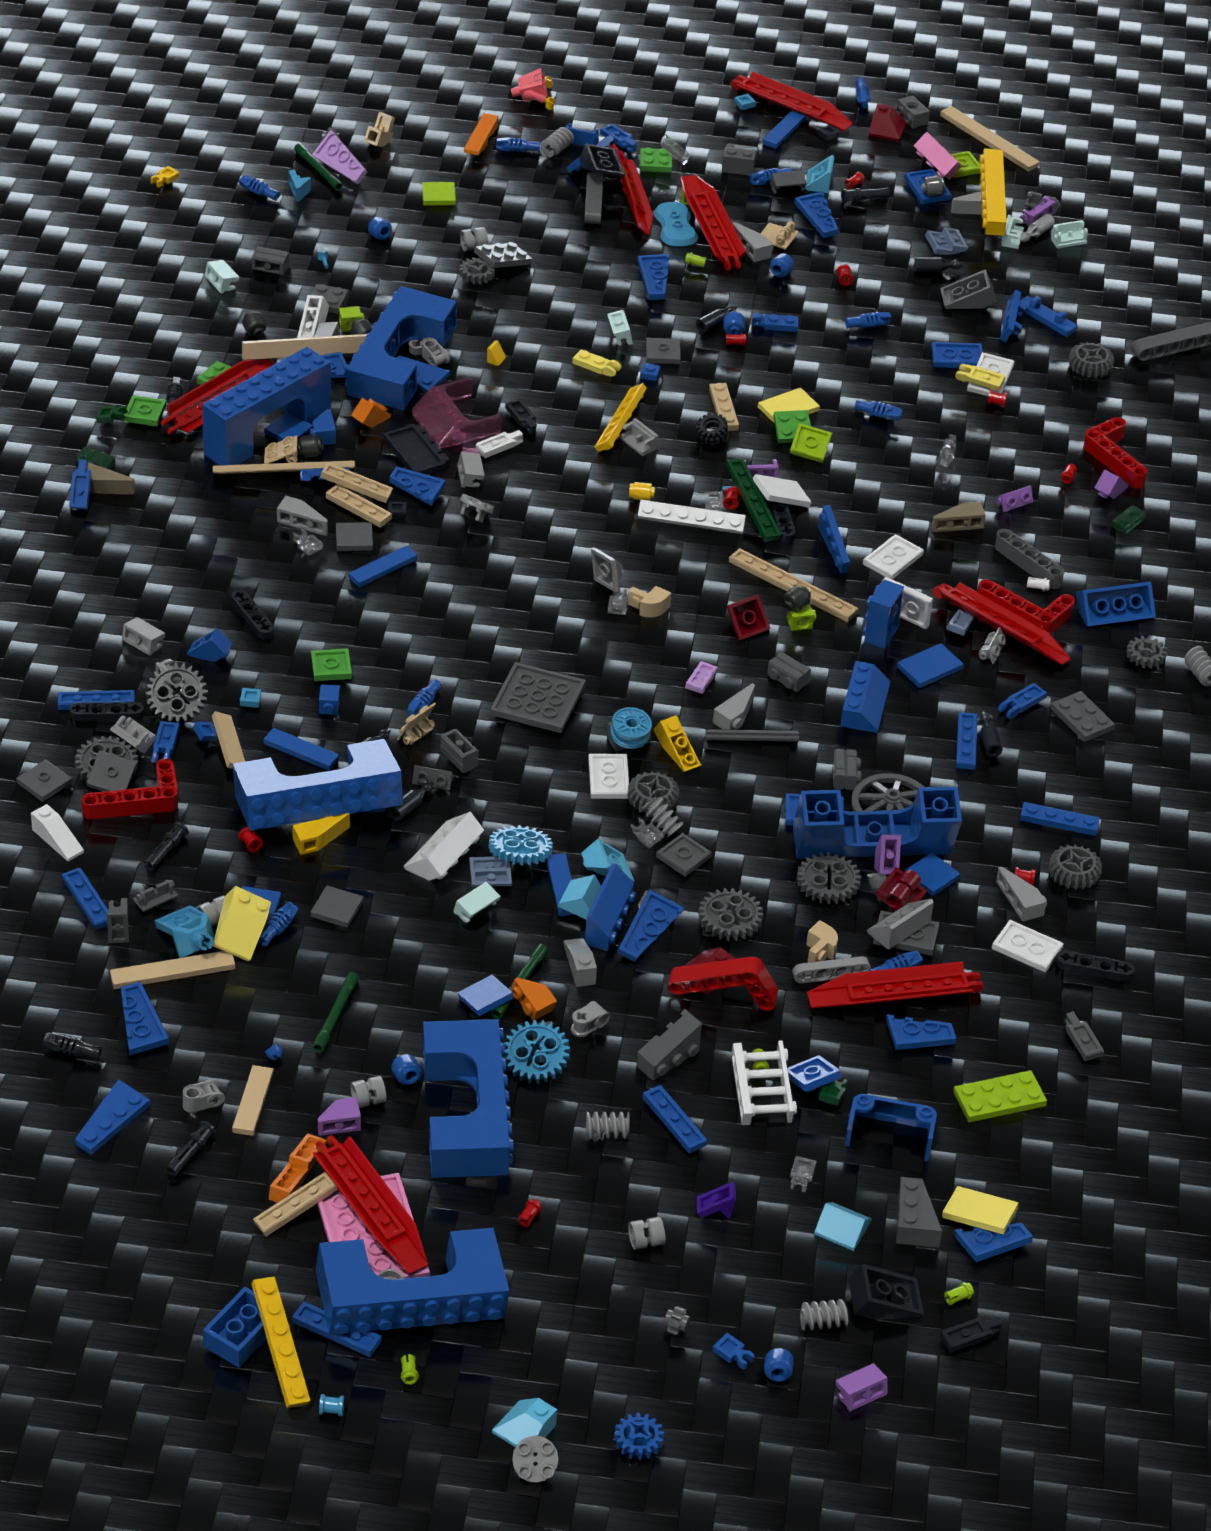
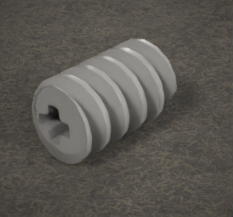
(557, 142)
(1199, 664)
(662, 816)
(607, 1125)
(823, 1313)

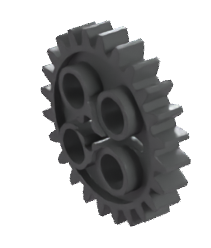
(164, 705)
(87, 755)
(813, 878)
(730, 914)

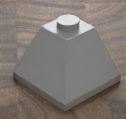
(606, 570)

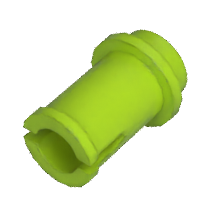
(695, 260)
(762, 1064)
(964, 1291)
(409, 1370)

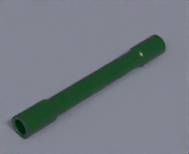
(332, 180)
(534, 959)
(324, 1035)

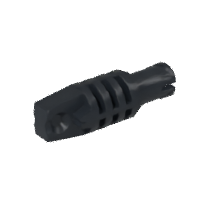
(174, 390)
(71, 1045)

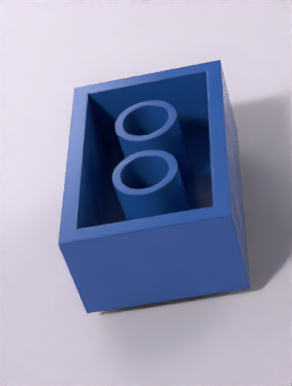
(883, 613)
(236, 1329)

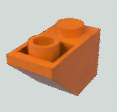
(370, 412)
(534, 997)

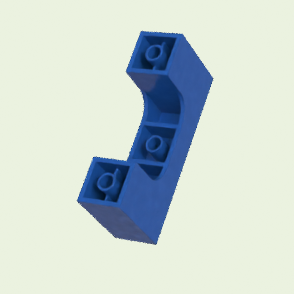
(407, 317)
(295, 383)
(276, 800)
(924, 826)
(477, 1141)
(363, 1302)

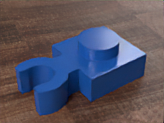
(732, 1349)

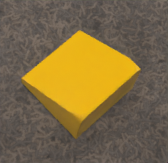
(495, 354)

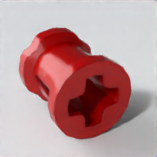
(847, 273)
(997, 398)
(728, 493)
(252, 842)
(1027, 876)

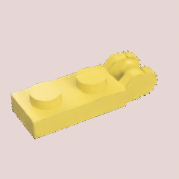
(596, 363)
(980, 376)

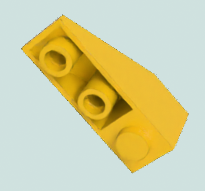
(676, 744)
(317, 833)

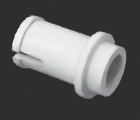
(1037, 583)

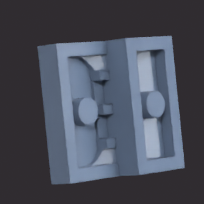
(946, 242)
(489, 870)

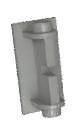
(993, 645)

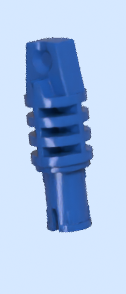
(862, 92)
(518, 145)
(764, 177)
(258, 187)
(869, 320)
(878, 409)
(424, 697)
(278, 923)
(904, 960)

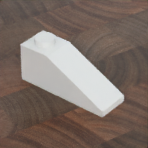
(314, 313)
(55, 832)

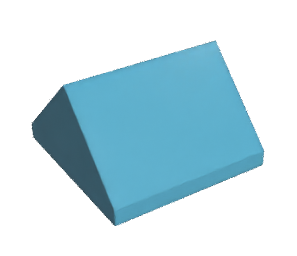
(820, 176)
(580, 895)
(841, 1225)

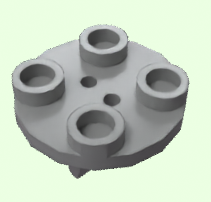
(471, 502)
(546, 1458)

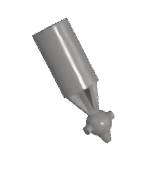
(1038, 227)

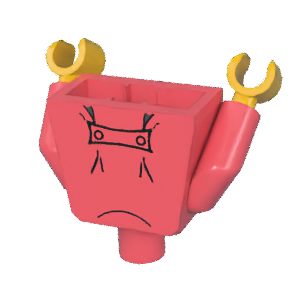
(534, 87)

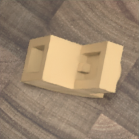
(381, 132)
(651, 603)
(822, 941)

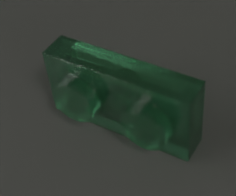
(96, 457)
(1128, 519)

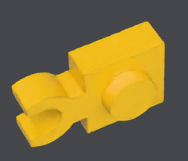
(165, 175)

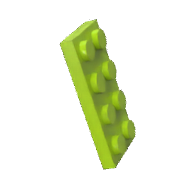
(1000, 1096)

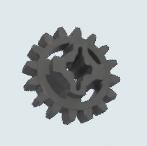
(476, 271)
(1146, 652)

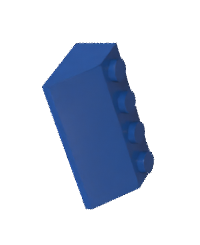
(1116, 604)
(865, 698)
(609, 909)

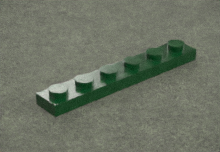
(753, 500)

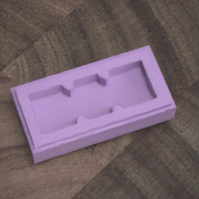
(701, 677)

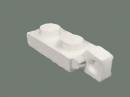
(499, 443)

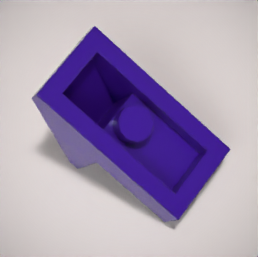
(716, 1200)

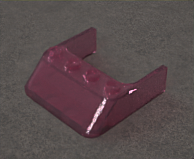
(445, 421)

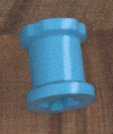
(331, 1405)

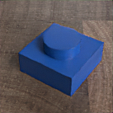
(650, 372)
(205, 731)

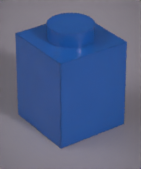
(329, 699)

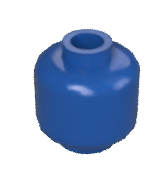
(380, 228)
(781, 265)
(734, 323)
(406, 1069)
(778, 1364)

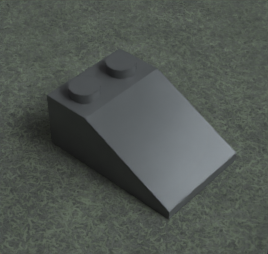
(739, 159)
(970, 292)

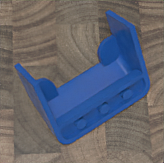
(893, 1111)

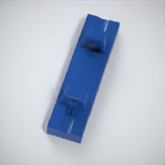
(1013, 309)
(1054, 320)

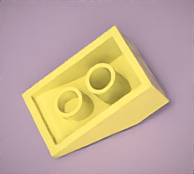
(241, 923)

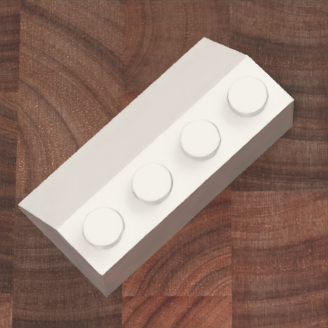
(445, 847)

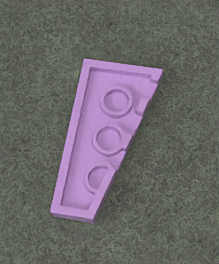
(338, 157)

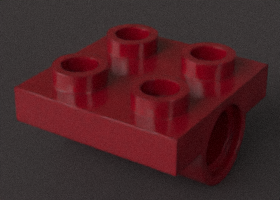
(901, 888)

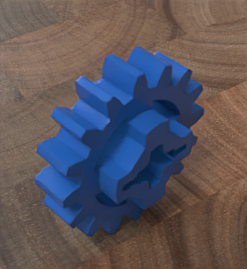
(638, 1436)

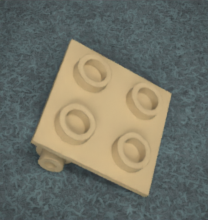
(780, 236)
(285, 448)
(417, 726)

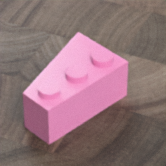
(937, 156)

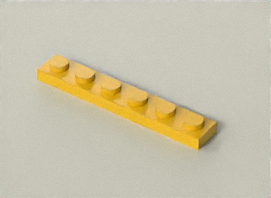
(620, 417)
(280, 1342)

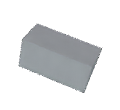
(902, 923)

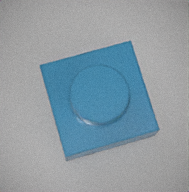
(744, 102)
(250, 697)

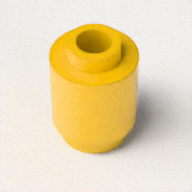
(641, 491)

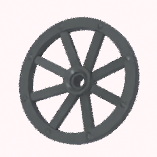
(891, 798)

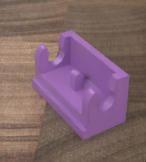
(1037, 212)
(765, 470)
(862, 1387)

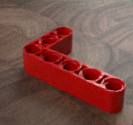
(1101, 444)
(1048, 618)
(135, 801)
(727, 974)

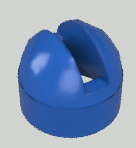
(274, 1051)

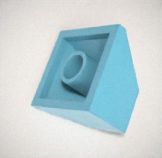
(600, 857)
(526, 1419)

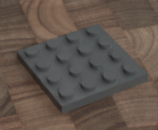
(537, 697)

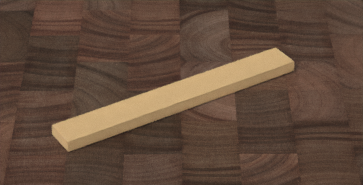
(990, 138)
(286, 347)
(279, 467)
(787, 581)

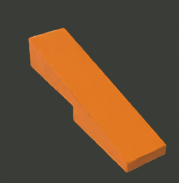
(480, 135)
(296, 1170)

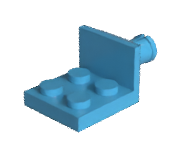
(189, 929)

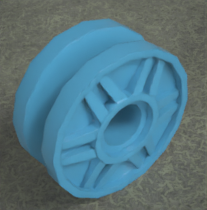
(631, 728)

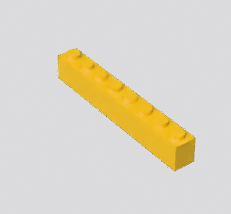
(993, 192)

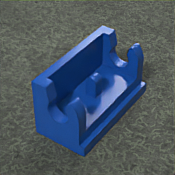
(584, 137)

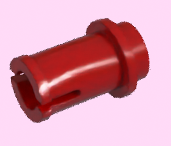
(858, 178)
(736, 339)
(1068, 475)
(532, 1208)

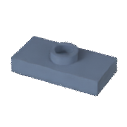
(960, 622)

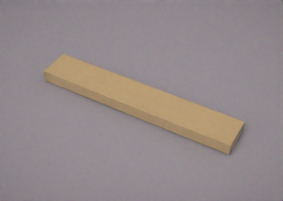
(172, 969)

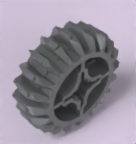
(1091, 360)
(649, 785)
(1075, 867)

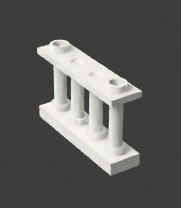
(746, 1092)

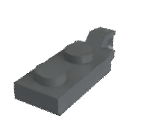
(1083, 1037)

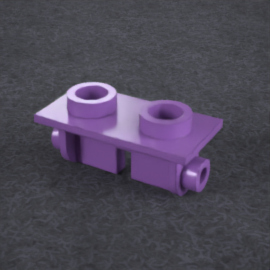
(1015, 498)

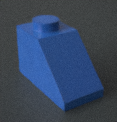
(324, 427)
(211, 647)

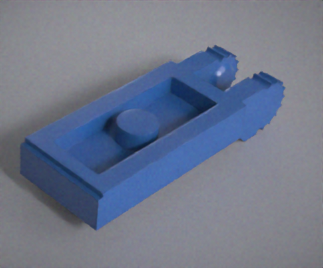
(1022, 700)
(165, 740)

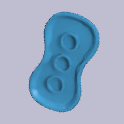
(675, 224)

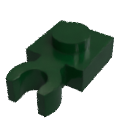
(109, 413)
(833, 1092)

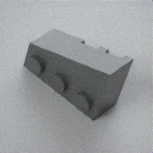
(672, 1047)
(916, 1216)

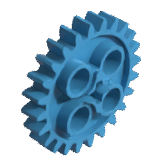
(520, 845)
(553, 1058)

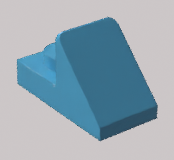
(299, 186)

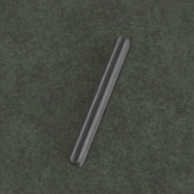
(752, 735)

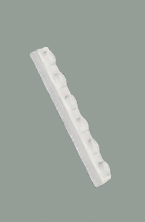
(691, 516)

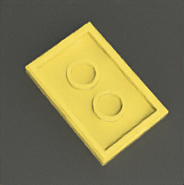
(789, 401)
(980, 1210)

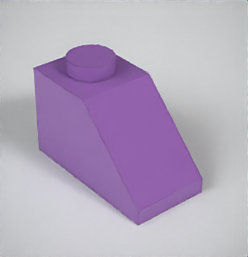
(1110, 485)
(887, 853)
(340, 1117)

